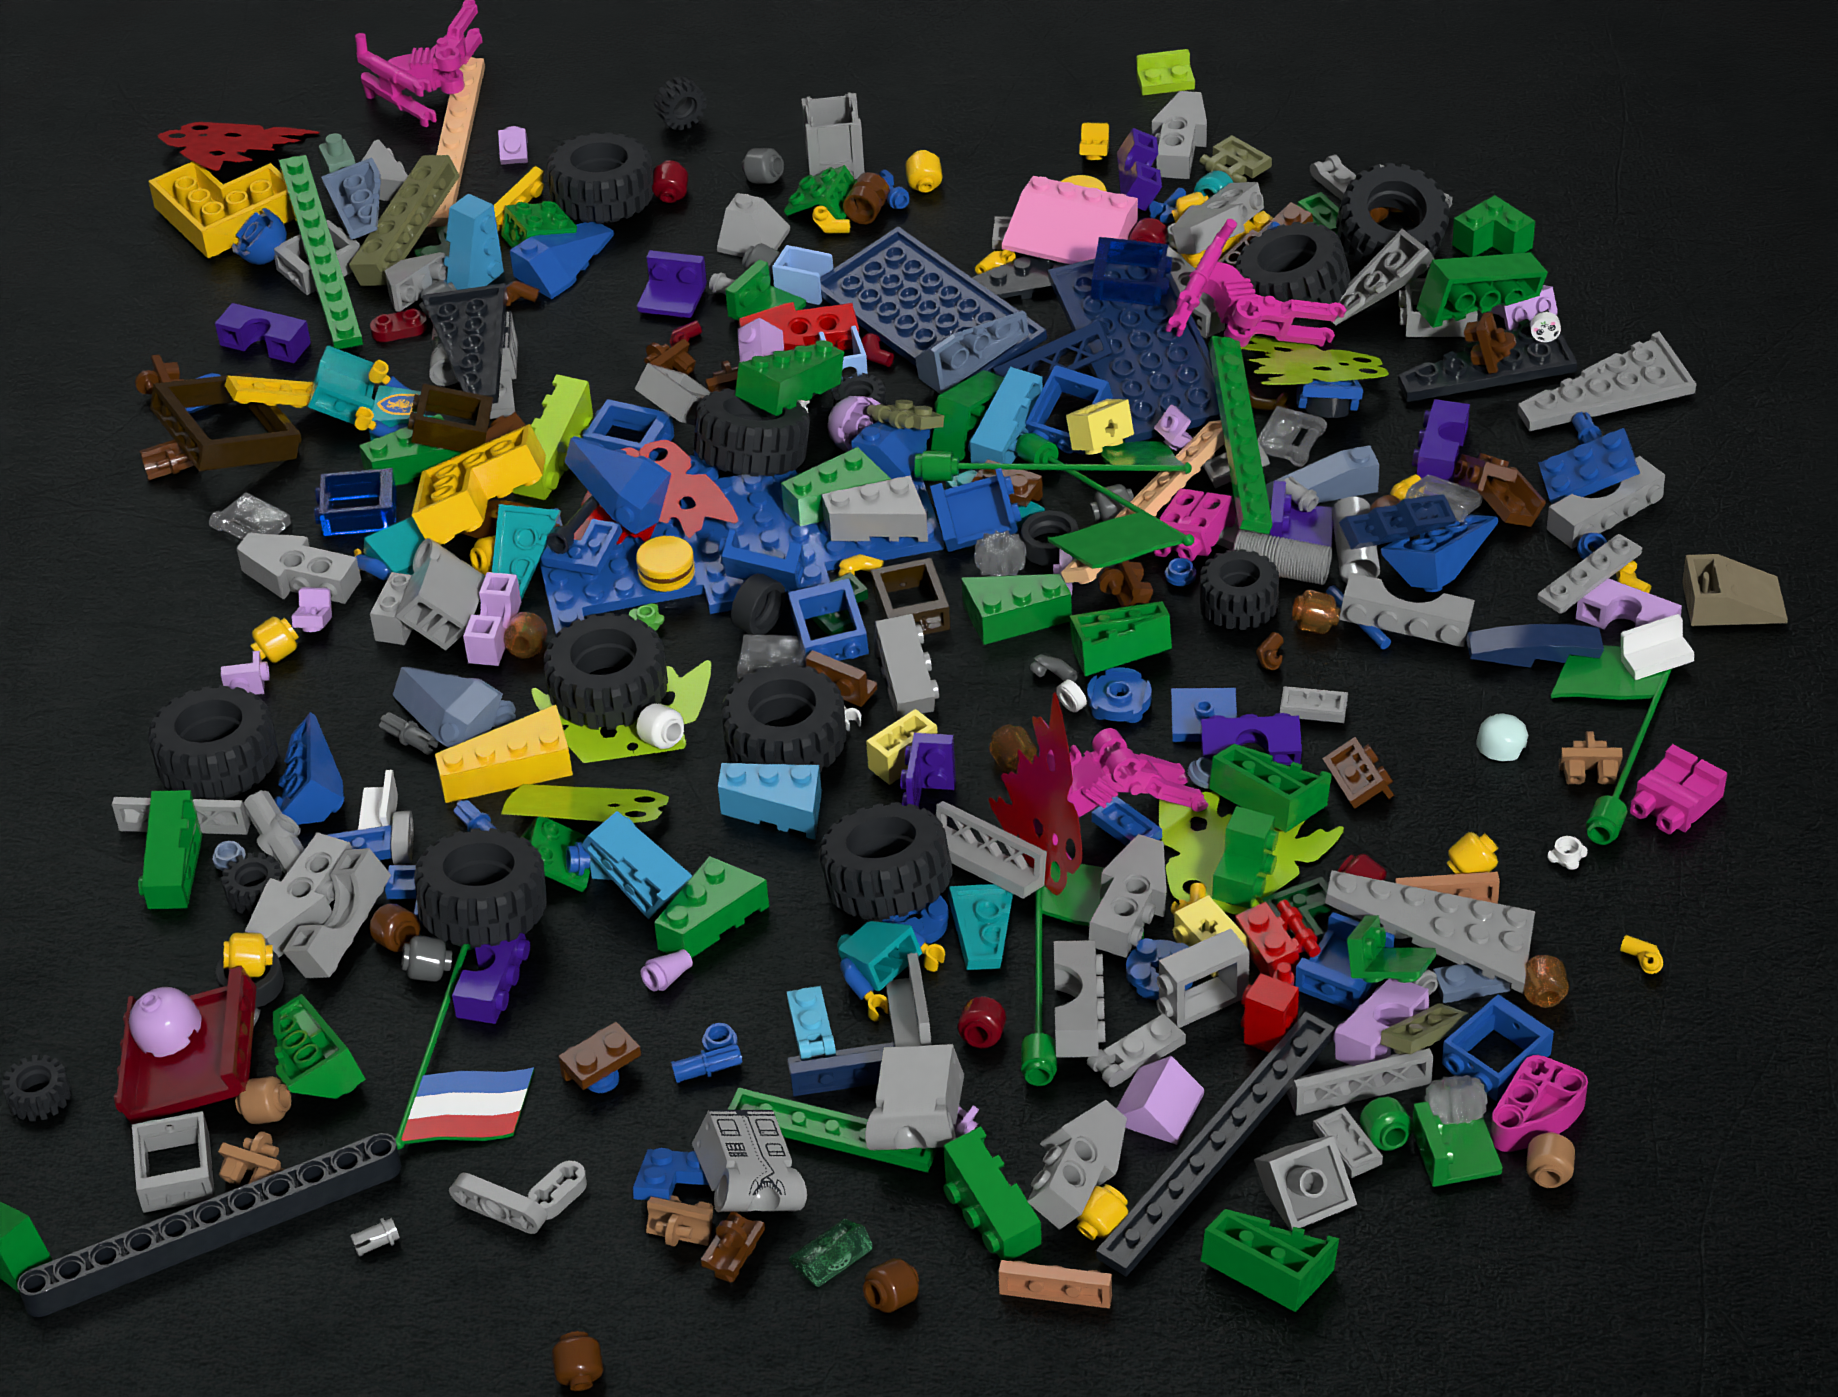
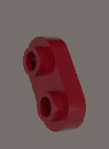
(398, 325)

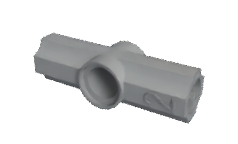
(276, 830)

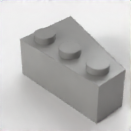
(875, 510)
(905, 665)

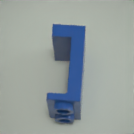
(975, 509)
(745, 563)
(1329, 972)

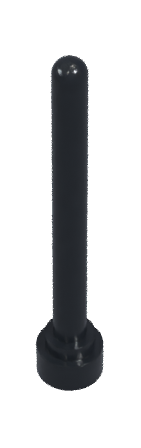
(562, 537)

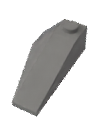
(1388, 271)

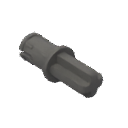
(408, 733)

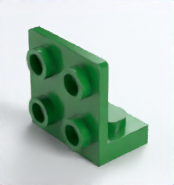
(825, 189)
(529, 220)
(754, 294)
(551, 841)
(1375, 963)
(1454, 1151)

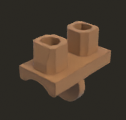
(1590, 756)
(239, 1160)
(680, 1221)

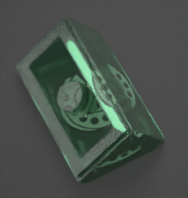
(832, 1252)

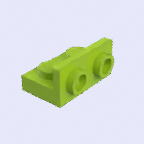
(1164, 72)

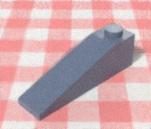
(355, 196)
(969, 350)
(1338, 475)
(448, 705)

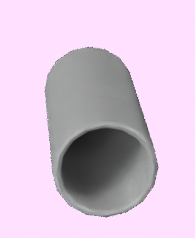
(1291, 557)
(1357, 561)

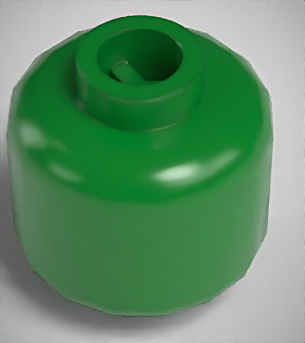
(1386, 1123)

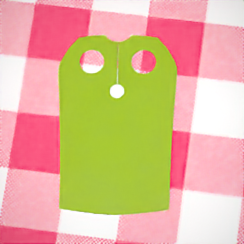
(581, 802)

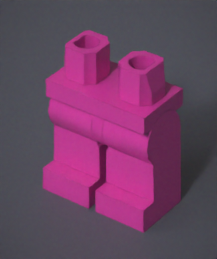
(1198, 519)
(1678, 790)

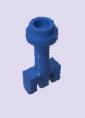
(898, 196)

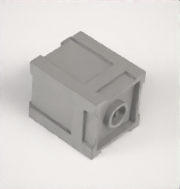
(833, 134)

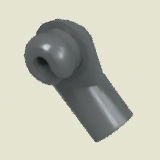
(1055, 665)

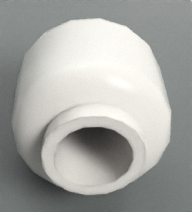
(660, 726)

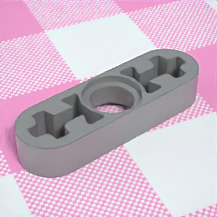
(498, 1203)

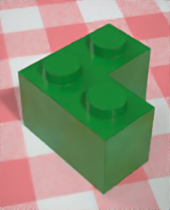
(1493, 225)
(1246, 858)

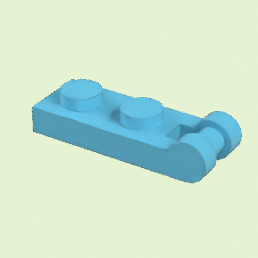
(810, 1023)

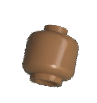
(264, 1100)
(1550, 1159)

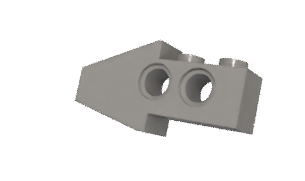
(1178, 130)
(1202, 222)
(1205, 314)
(289, 564)
(1131, 894)
(301, 895)
(1076, 1161)

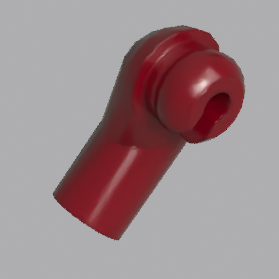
(685, 332)
(874, 353)

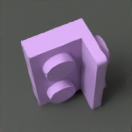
(1526, 309)

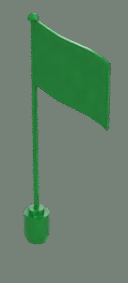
(1121, 457)
(1109, 540)
(1609, 680)
(1075, 905)

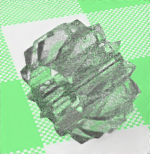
(1000, 554)
(1457, 1099)

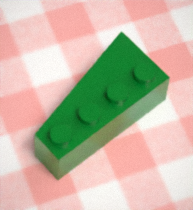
(789, 376)

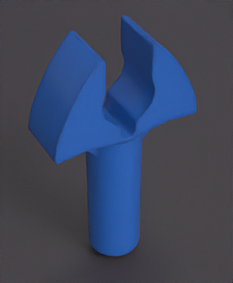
(1165, 209)

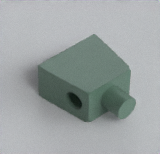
(335, 154)

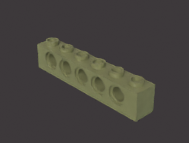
(404, 219)

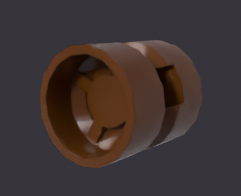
(866, 198)

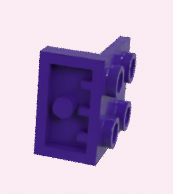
(673, 284)
(1296, 524)
(929, 766)

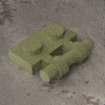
(1241, 158)
(906, 415)

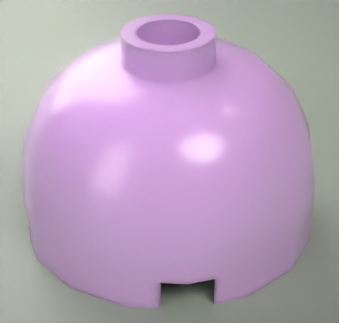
(849, 419)
(163, 1021)

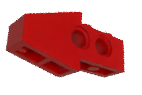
(803, 326)

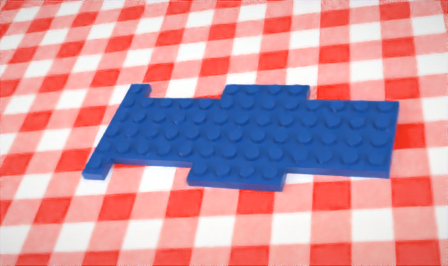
(760, 528)

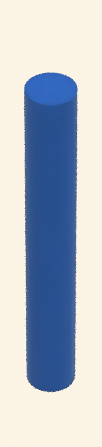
(1372, 631)

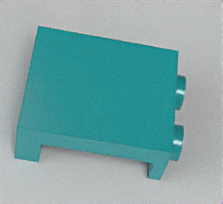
(341, 385)

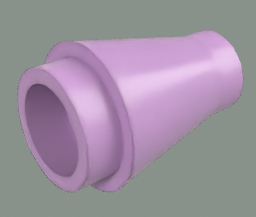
(664, 970)

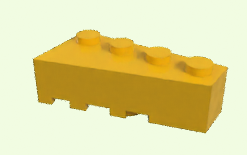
(506, 757)

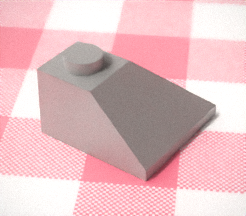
(749, 223)
(1306, 1181)

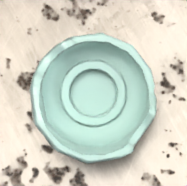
(1502, 737)

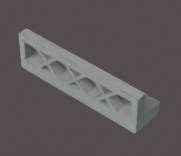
(213, 815)
(987, 859)
(909, 1007)
(1360, 1082)

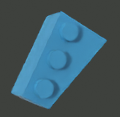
(474, 244)
(1006, 418)
(772, 794)
(636, 864)

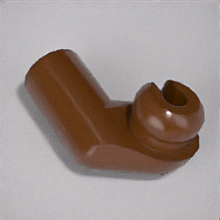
(518, 289)
(1267, 652)

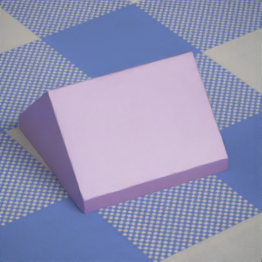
(1161, 1100)

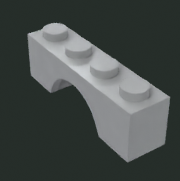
(1578, 515)
(1439, 620)
(357, 884)
(1077, 1021)

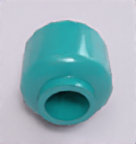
(1212, 183)

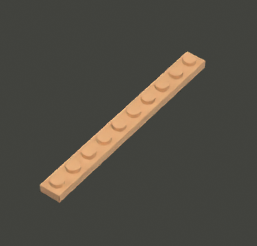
(457, 130)
(1161, 488)

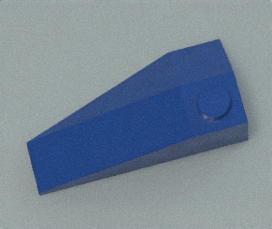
(555, 259)
(892, 447)
(624, 485)
(1439, 554)
(312, 779)

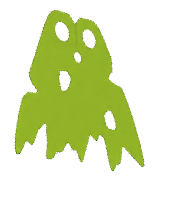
(1299, 363)
(592, 747)
(1203, 849)

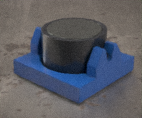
(1329, 398)

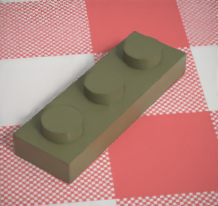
(1423, 1029)

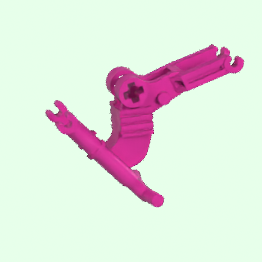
(422, 68)
(1244, 309)
(1117, 769)

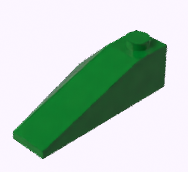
(311, 1054)

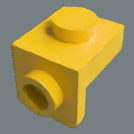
(1094, 140)

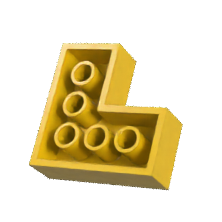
(213, 211)
(457, 491)

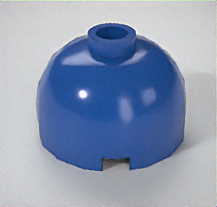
(259, 237)

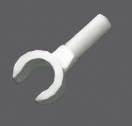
(852, 714)

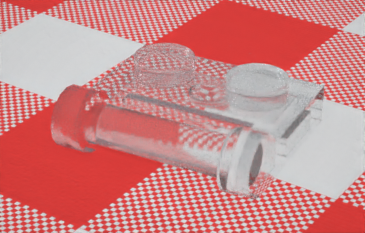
(1282, 430)
(1461, 499)
(252, 514)
(768, 650)

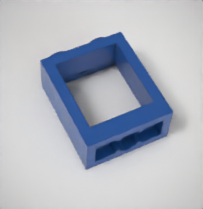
(1069, 382)
(655, 423)
(825, 600)
(1511, 1023)

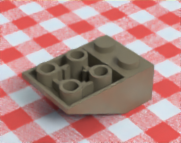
(1730, 592)

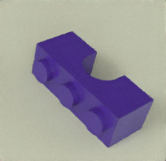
(1135, 169)
(244, 325)
(1440, 442)
(1275, 734)
(486, 992)

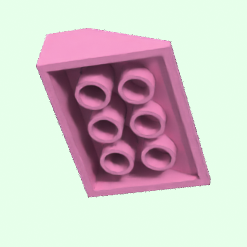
(1067, 219)

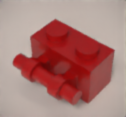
(1268, 937)
(1270, 1008)

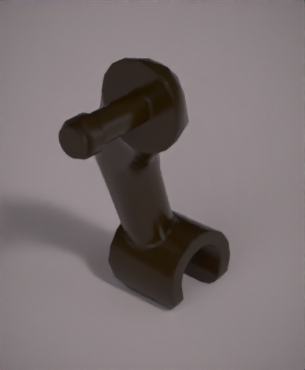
(1269, 404)

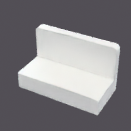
(1655, 647)
(379, 804)

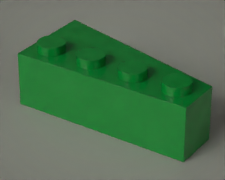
(1478, 283)

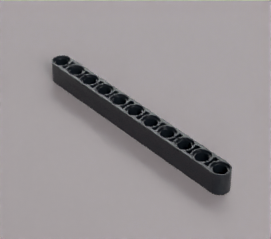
(209, 1225)

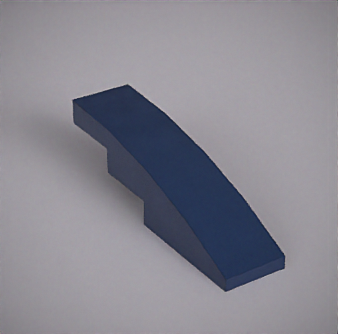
(1397, 521)
(1525, 643)

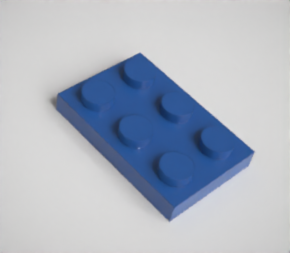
(1589, 467)

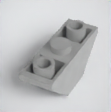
(391, 171)
(412, 276)

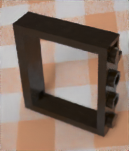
(169, 406)

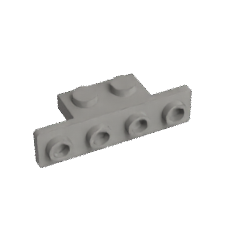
(1589, 573)

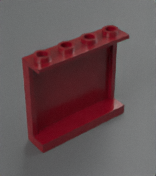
(203, 1072)

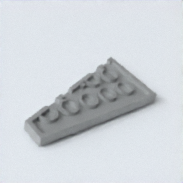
(1619, 382)
(1457, 926)

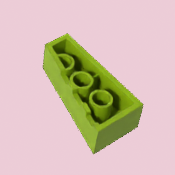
(564, 416)

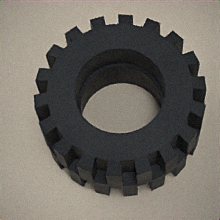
(1239, 589)

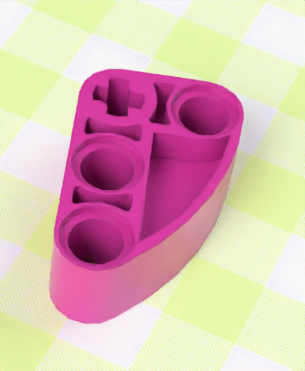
(1538, 1101)

